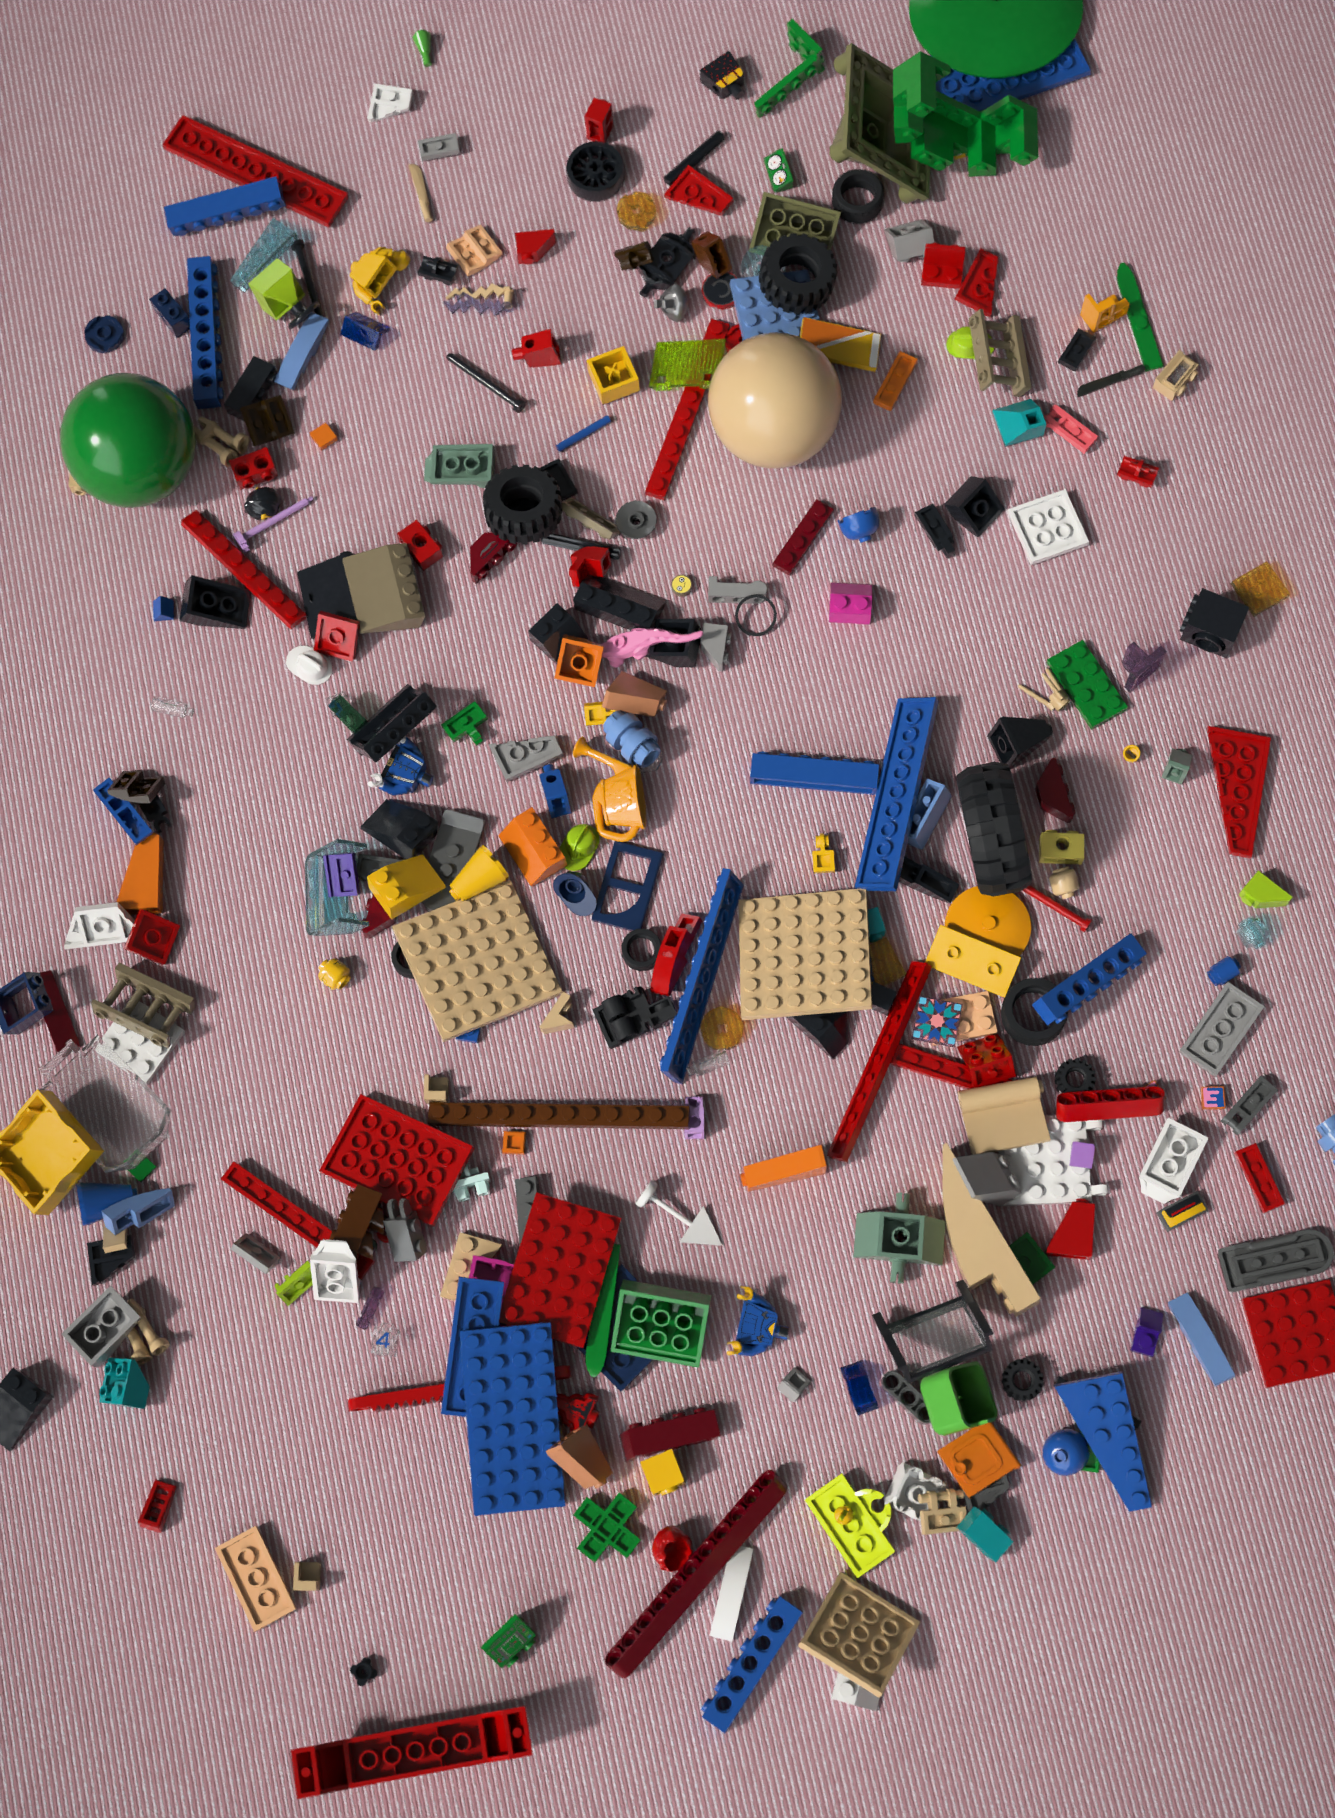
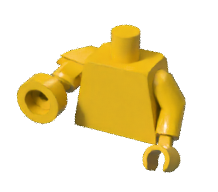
(374, 272)

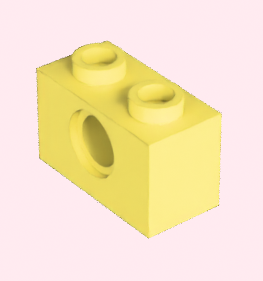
(1052, 854)

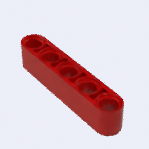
(1110, 1104)

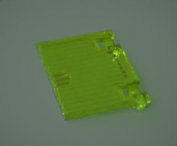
(685, 363)

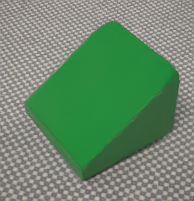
(143, 1169)

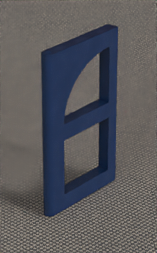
(634, 916)

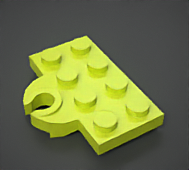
(862, 1539)

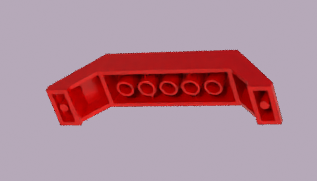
(411, 1751)

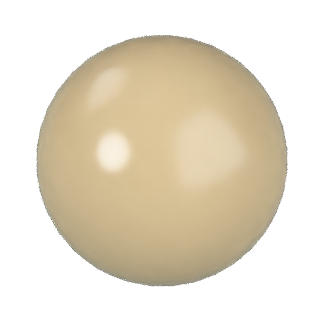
(774, 400)

